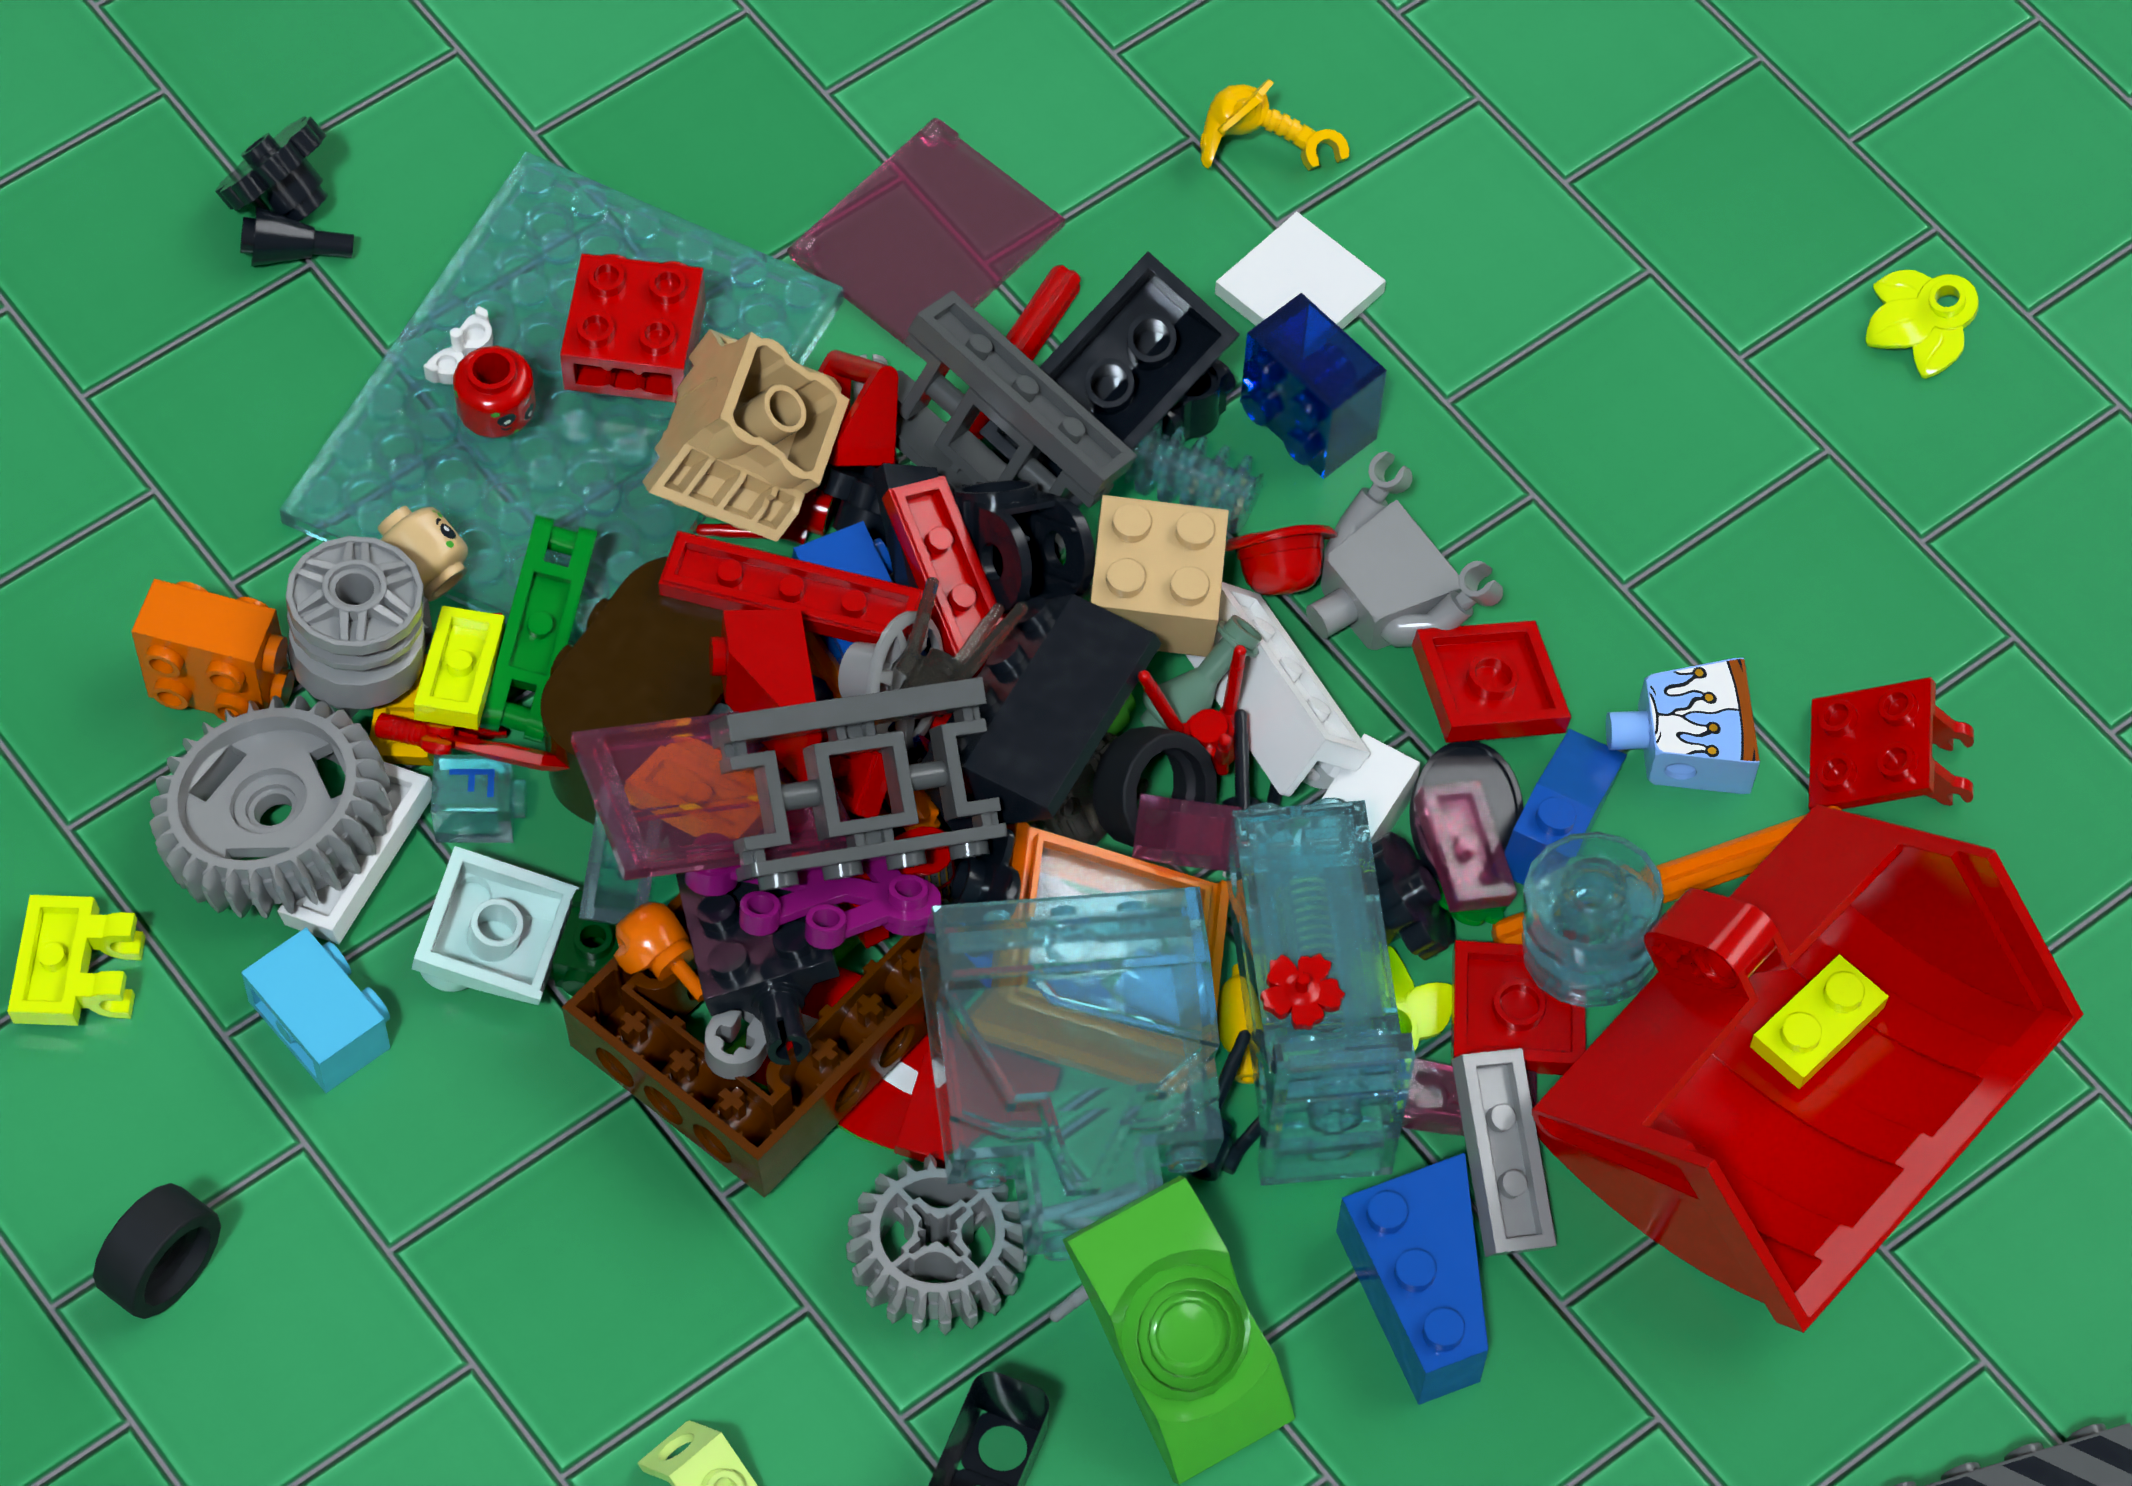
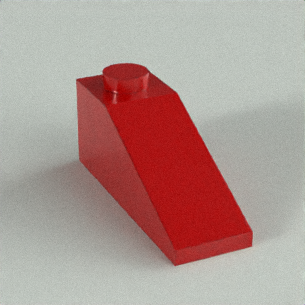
(766, 667)

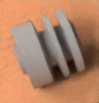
(356, 622)

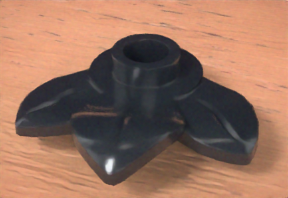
(988, 876)

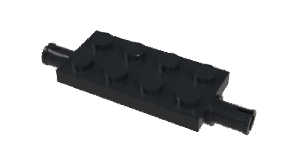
(755, 972)

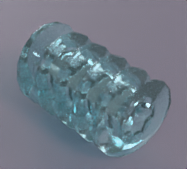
(1194, 476)

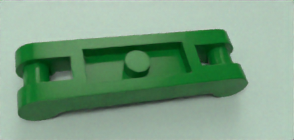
(538, 624)

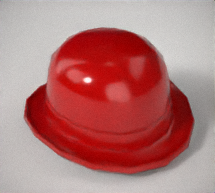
(1282, 558)

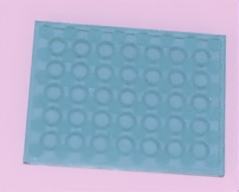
(581, 449)

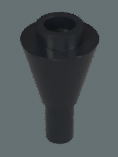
(281, 239)

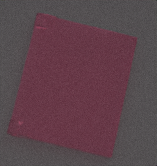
(924, 227)

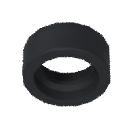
(1122, 766)
(156, 1250)

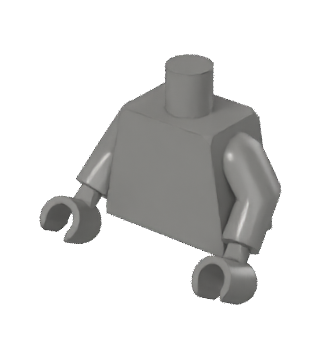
(1389, 575)

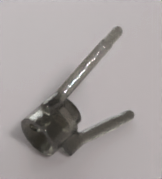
(942, 667)

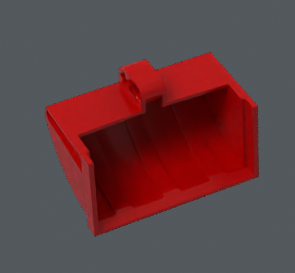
(1804, 1184)

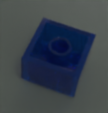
(1312, 386)

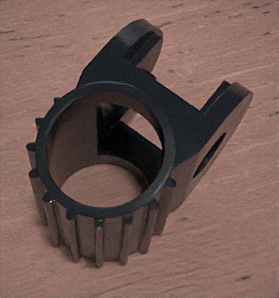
(1015, 538)

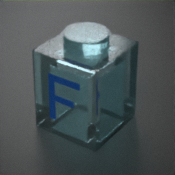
(475, 799)

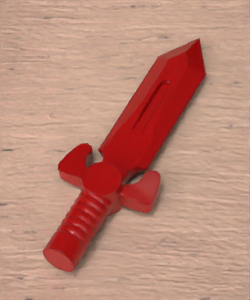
(442, 740)

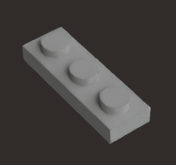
(1503, 1152)

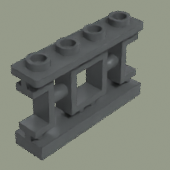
(1014, 397)
(852, 731)

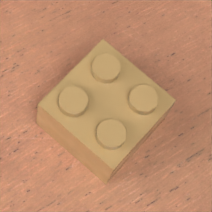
(1161, 569)

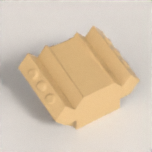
(747, 434)

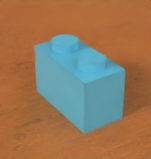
(317, 1008)

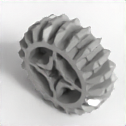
(904, 1279)

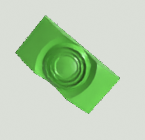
(1181, 1328)

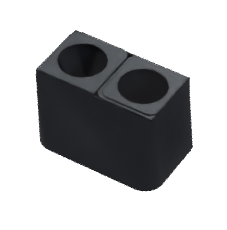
(1007, 1404)

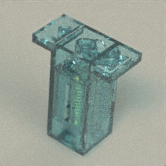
(1339, 1091)

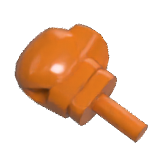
(656, 941)

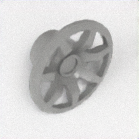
(872, 669)

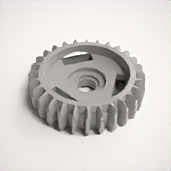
(242, 768)

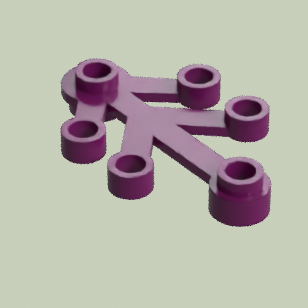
(888, 900)

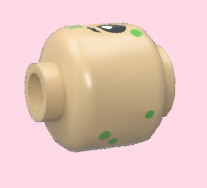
(430, 544)

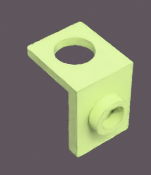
(703, 1463)

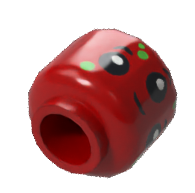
(494, 391)

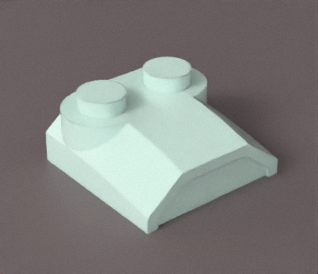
(493, 928)

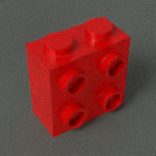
(632, 327)

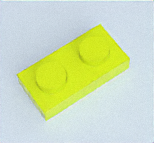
(459, 667)
(1819, 1021)

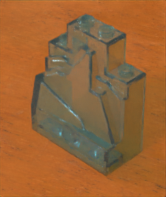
(1072, 1050)

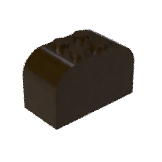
(631, 666)

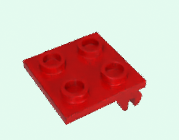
(1879, 747)

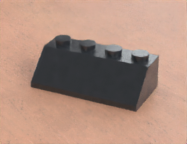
(1132, 357)
(1048, 705)

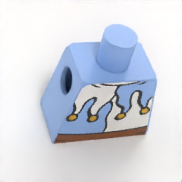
(1693, 728)

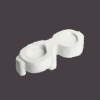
(473, 334)

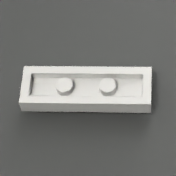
(339, 909)

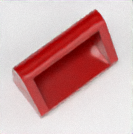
(869, 427)

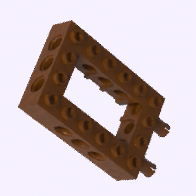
(639, 1039)

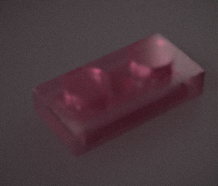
(1465, 846)

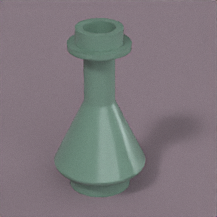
(1197, 687)

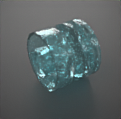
(1588, 918)

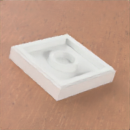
(1299, 261)

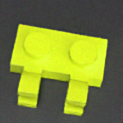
(55, 958)

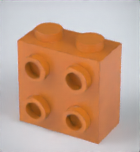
(210, 650)

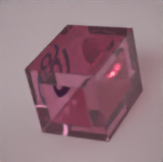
(1183, 832)

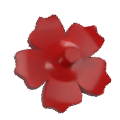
(1301, 990)

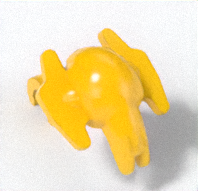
(1245, 109)

